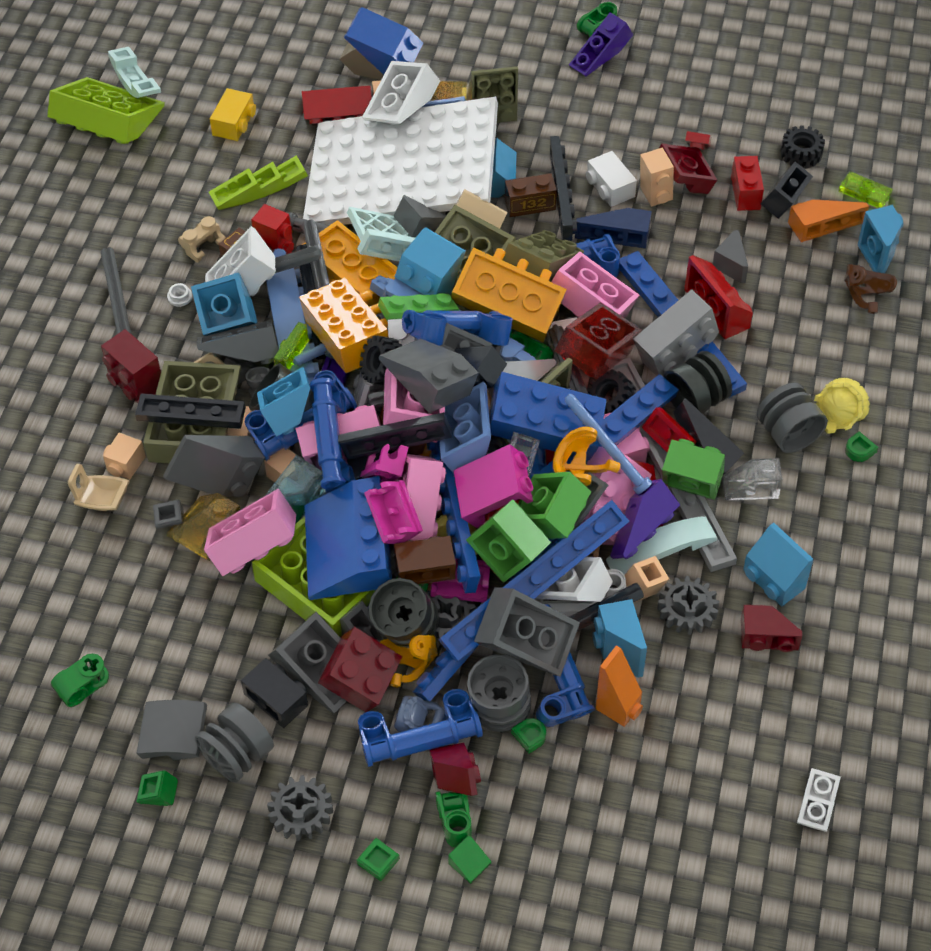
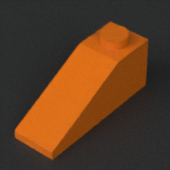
(824, 217)
(618, 689)

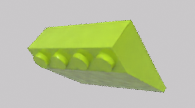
(103, 109)
(285, 576)

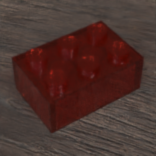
(597, 340)

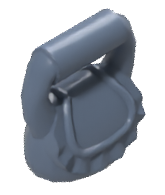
(414, 711)

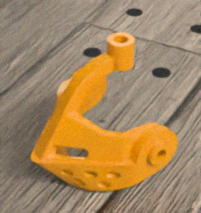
(579, 441)
(421, 647)

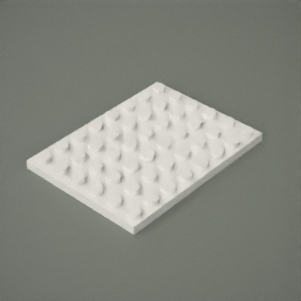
(424, 158)

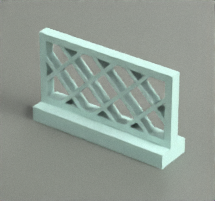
(376, 243)

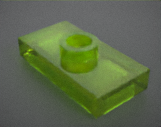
(865, 190)
(292, 346)

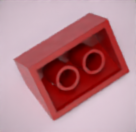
(335, 103)
(710, 284)

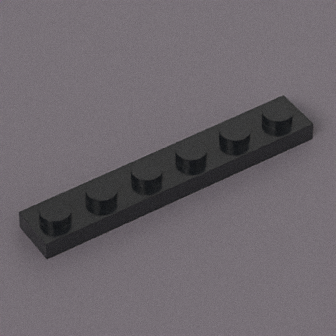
(562, 182)

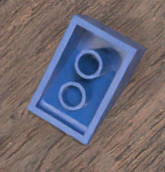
(382, 39)

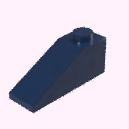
(624, 226)

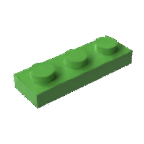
(395, 306)

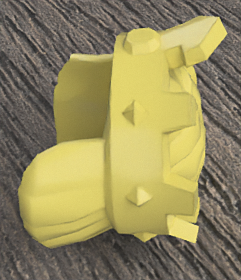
(843, 403)

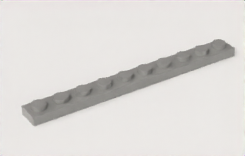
(716, 554)

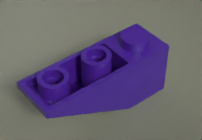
(602, 45)
(645, 514)

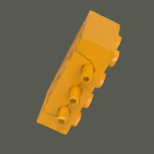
(346, 262)
(495, 285)
(343, 321)

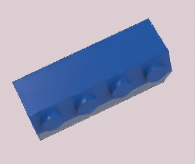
(344, 543)

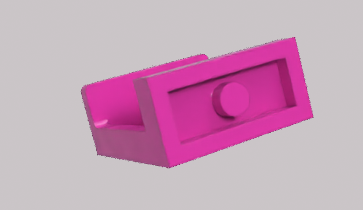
(492, 483)

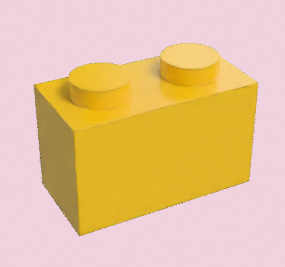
(232, 114)

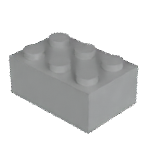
(677, 334)

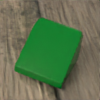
(157, 789)
(468, 859)

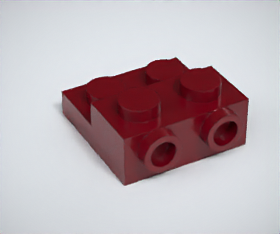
(690, 168)

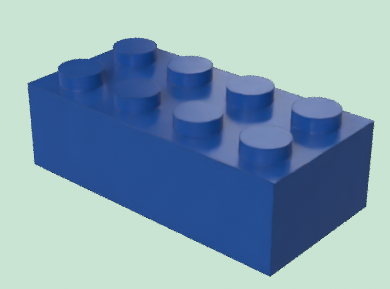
(539, 411)

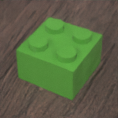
(693, 468)
(556, 503)
(508, 541)

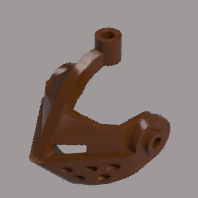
(874, 284)

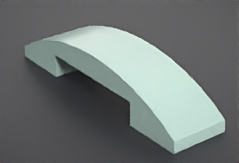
(130, 74)
(669, 539)

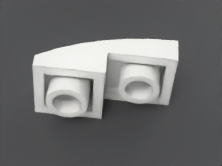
(818, 800)

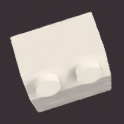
(401, 92)

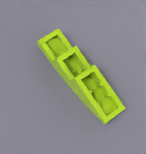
(253, 186)

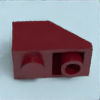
(768, 629)
(455, 769)

